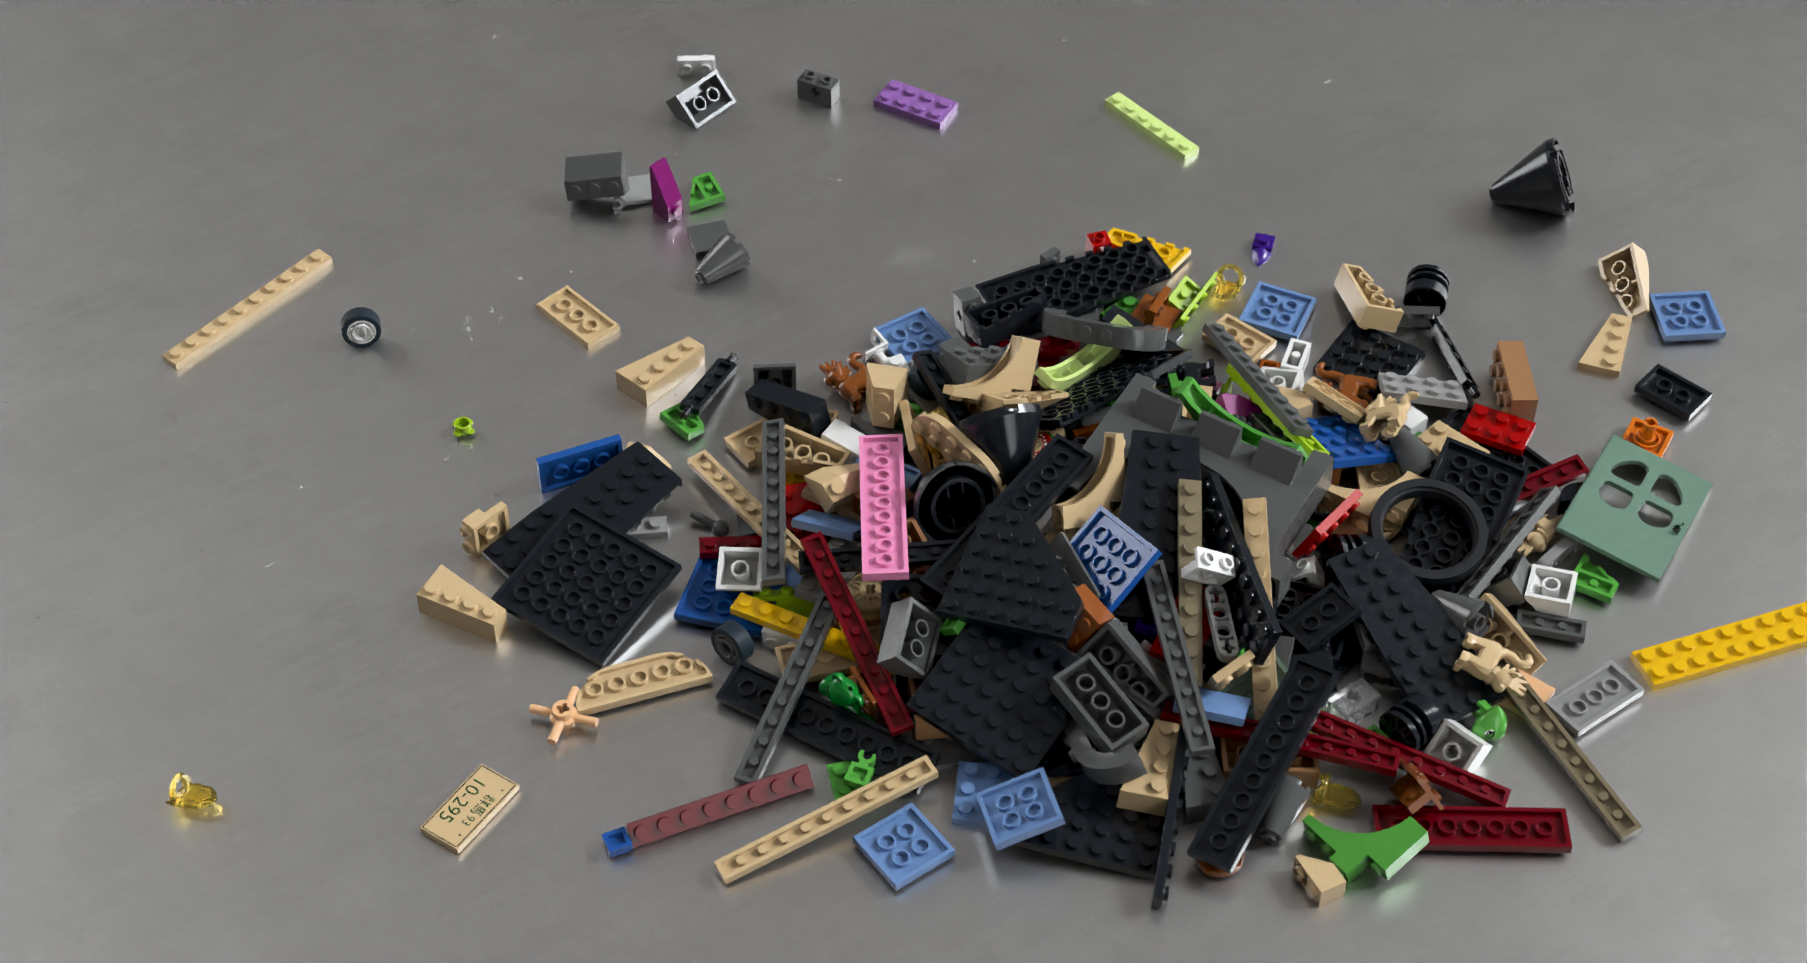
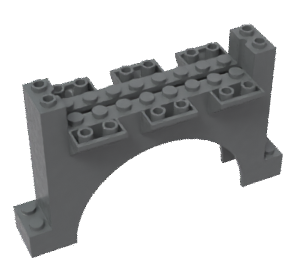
(1243, 469)

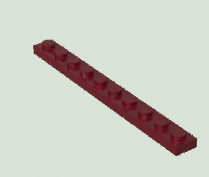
(856, 633)
(1315, 745)
(1434, 769)

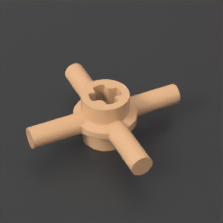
(563, 715)

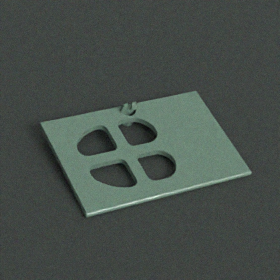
(1620, 531)

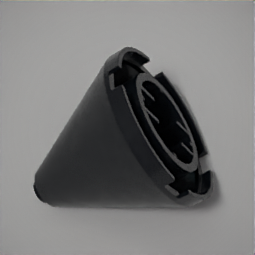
(1537, 182)
(1005, 436)
(952, 499)

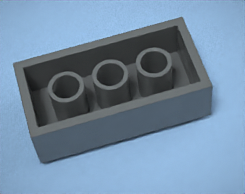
(970, 364)
(1098, 705)

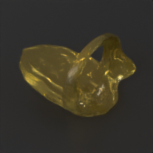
(1228, 290)
(190, 795)
(1335, 796)

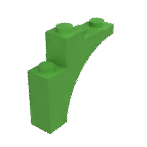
(1381, 850)

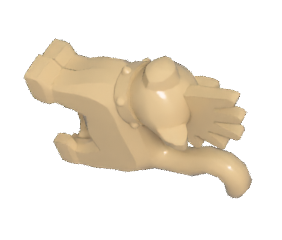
(1386, 416)
(1541, 535)
(1485, 664)

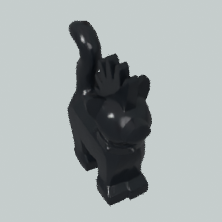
(1194, 370)

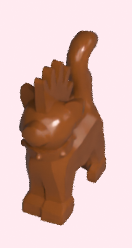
(1350, 385)
(851, 387)

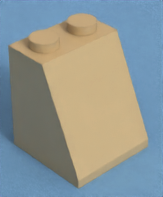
(884, 391)

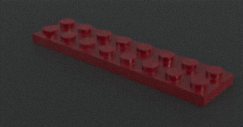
(1484, 827)

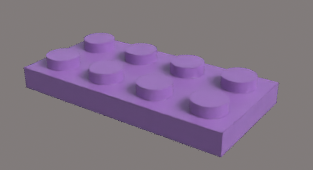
(915, 104)

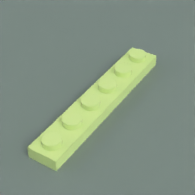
(1151, 126)

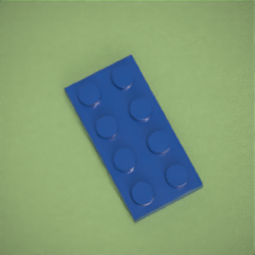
(571, 465)

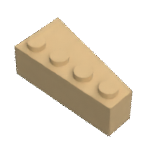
(1366, 300)
(660, 371)
(807, 453)
(461, 605)
(1151, 791)

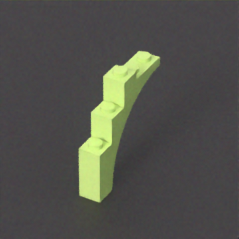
(1079, 365)

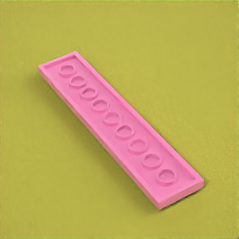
(883, 508)

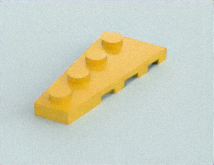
(1171, 256)

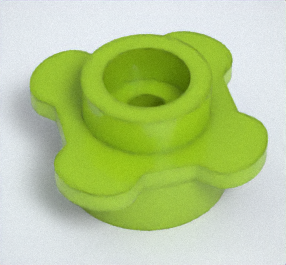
(463, 427)

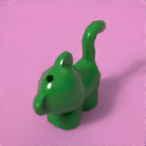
(843, 693)

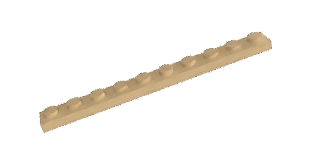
(247, 309)
(739, 500)
(1257, 540)
(825, 819)

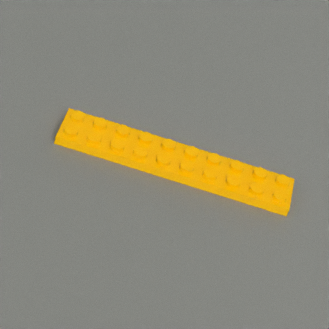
(1723, 647)

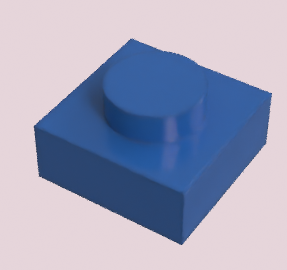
(617, 842)

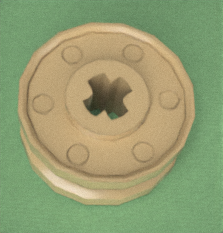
(867, 597)

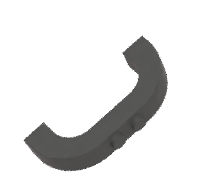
(1063, 326)
(1104, 768)

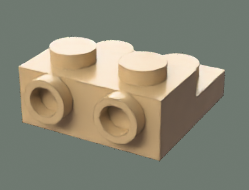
(483, 528)

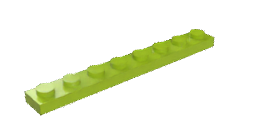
(1307, 443)

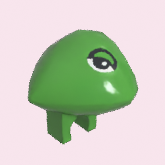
(1490, 722)

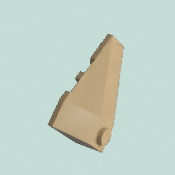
(1628, 278)
(1011, 399)
(834, 485)
(1510, 635)

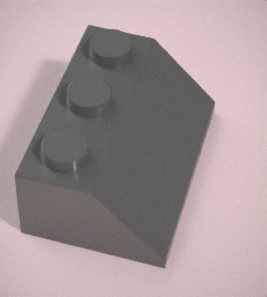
(701, 100)
(595, 176)
(909, 639)

